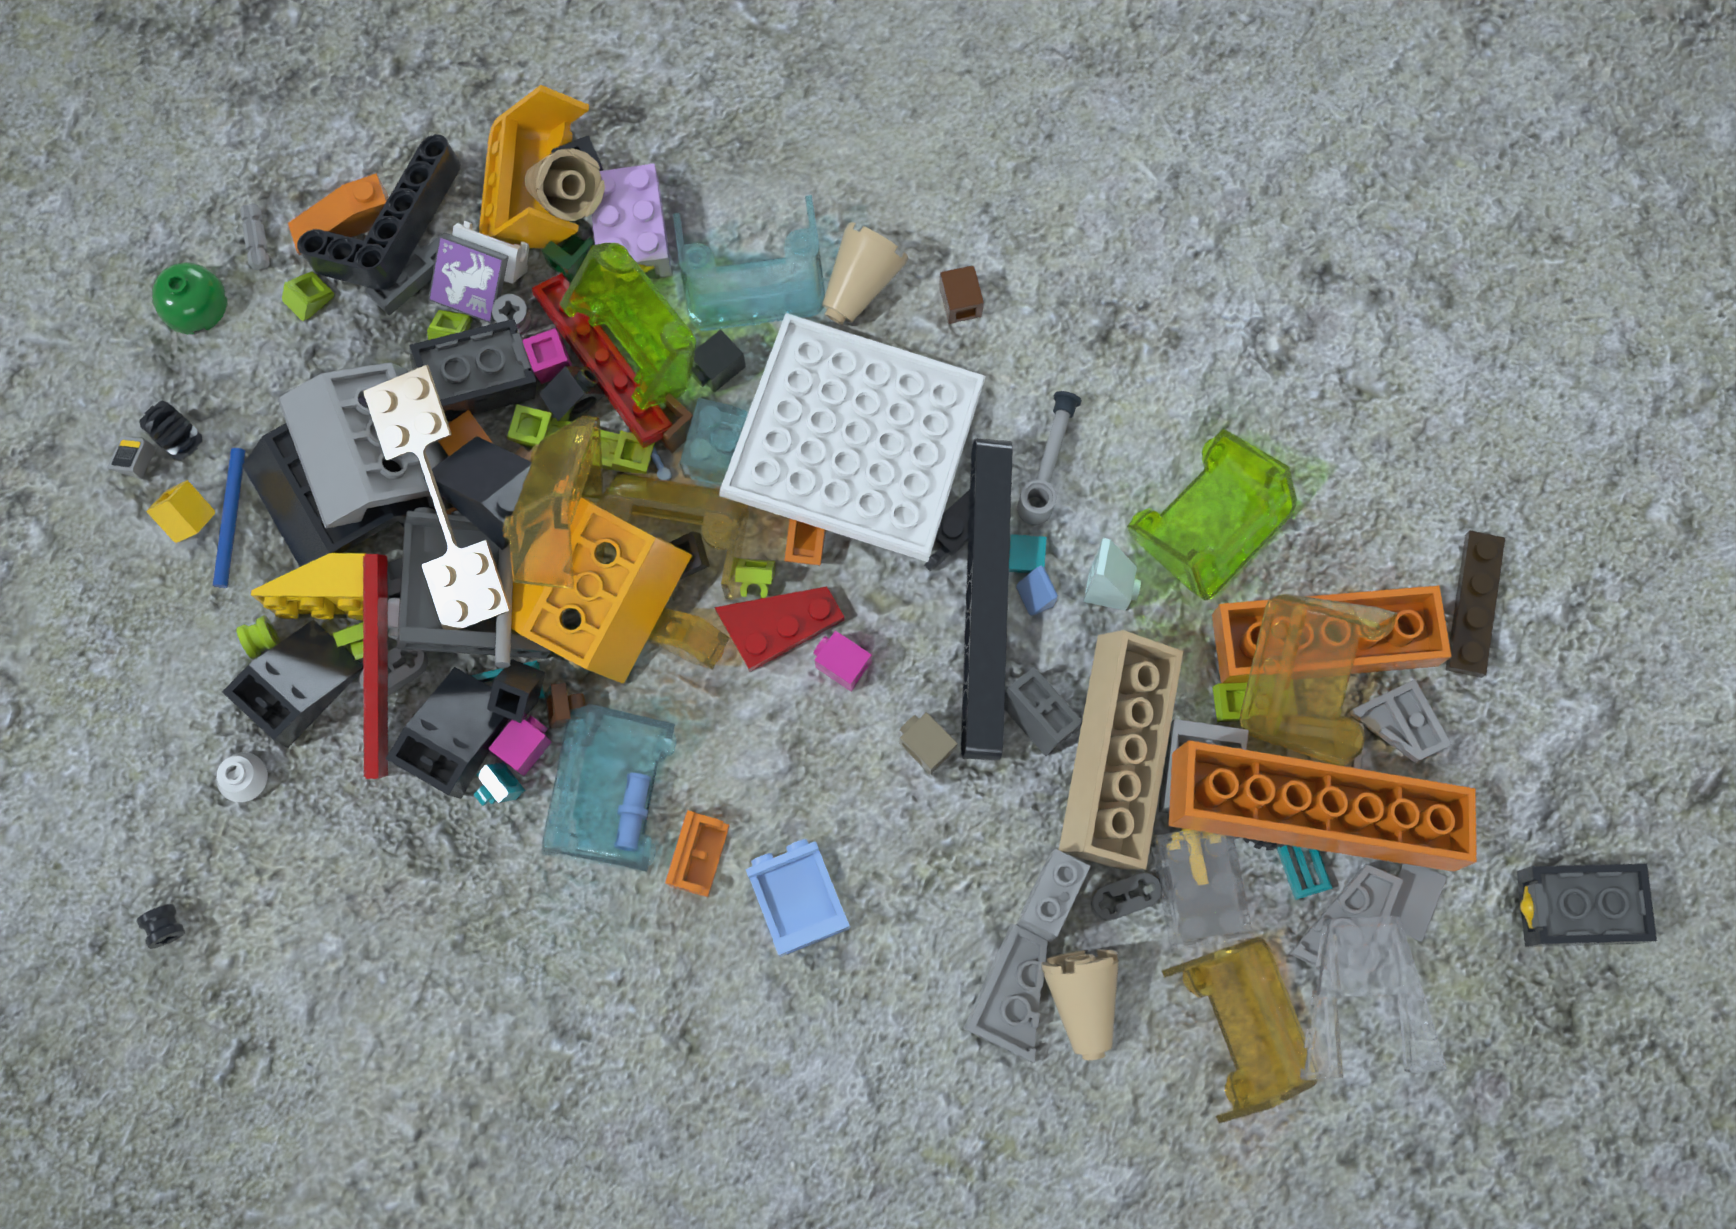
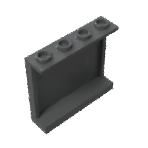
(418, 619)

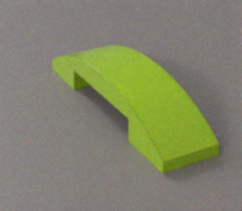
(619, 451)

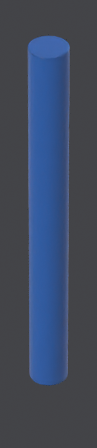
(229, 518)

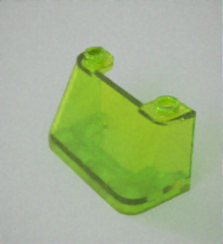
(621, 295)
(1219, 515)

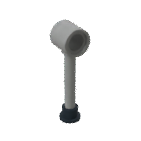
(1041, 487)

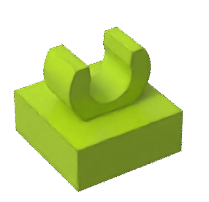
(755, 572)
(352, 635)

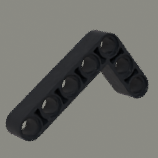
(398, 227)

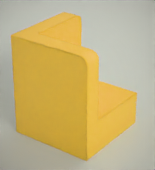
(181, 511)

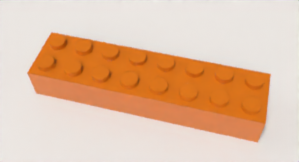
(1322, 806)

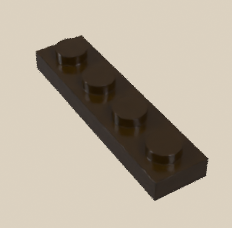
(1475, 603)

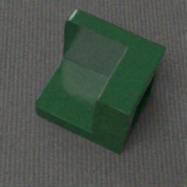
(569, 256)

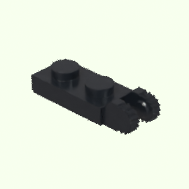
(951, 532)

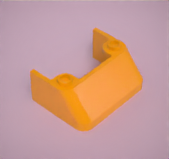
(515, 144)

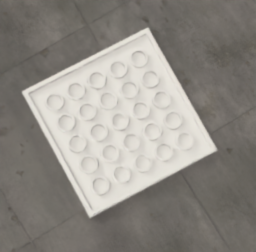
(854, 437)

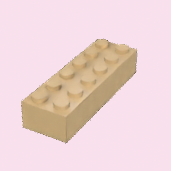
(1121, 751)

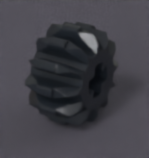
(170, 430)

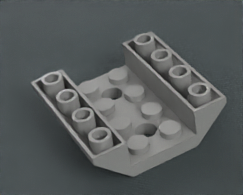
(343, 448)

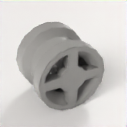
(517, 309)

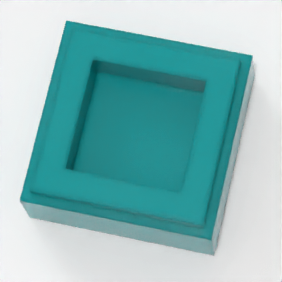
(1026, 553)

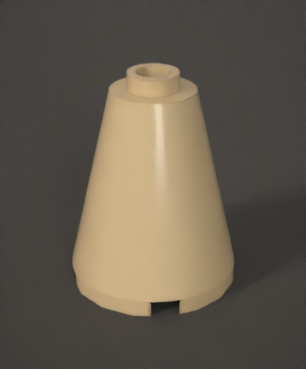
(566, 184)
(860, 272)
(1085, 998)

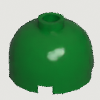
(189, 298)

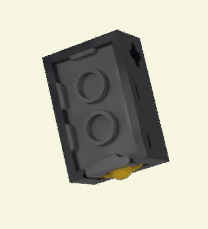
(477, 368)
(1586, 905)

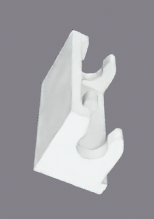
(517, 254)

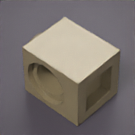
(927, 742)

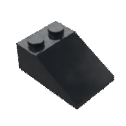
(483, 485)

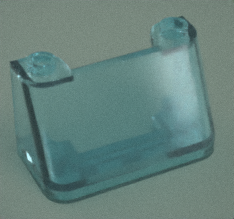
(591, 783)

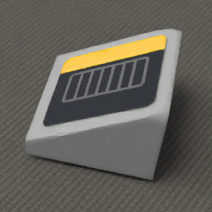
(131, 457)

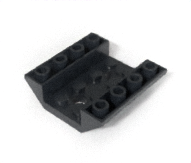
(290, 502)

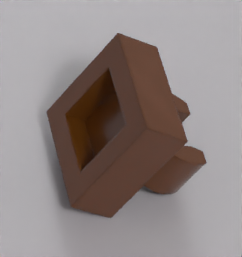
(560, 705)

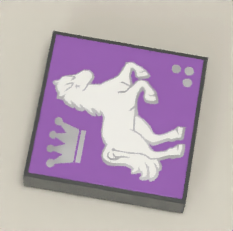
(467, 277)

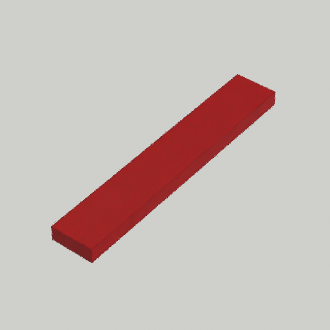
(604, 360)
(375, 665)

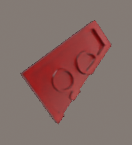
(778, 623)

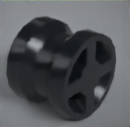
(160, 926)

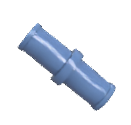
(632, 812)

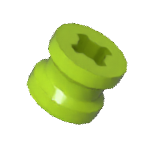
(257, 637)

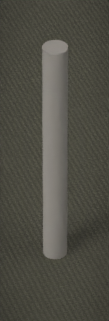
(504, 620)

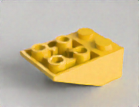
(318, 588)

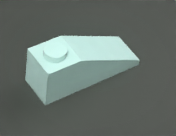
(1111, 578)

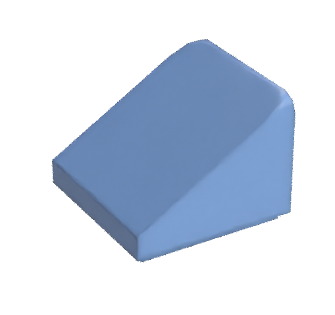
(1037, 591)

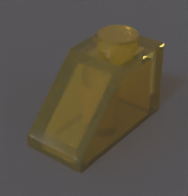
(689, 638)

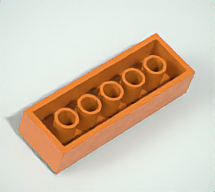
(1414, 643)

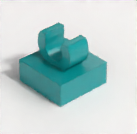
(498, 785)

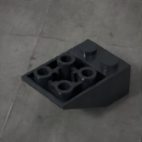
(293, 682)
(449, 735)

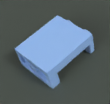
(797, 897)

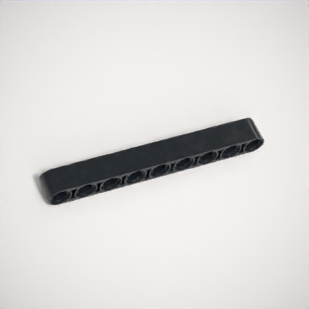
(986, 600)

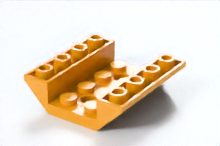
(615, 599)

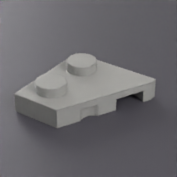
(1404, 721)

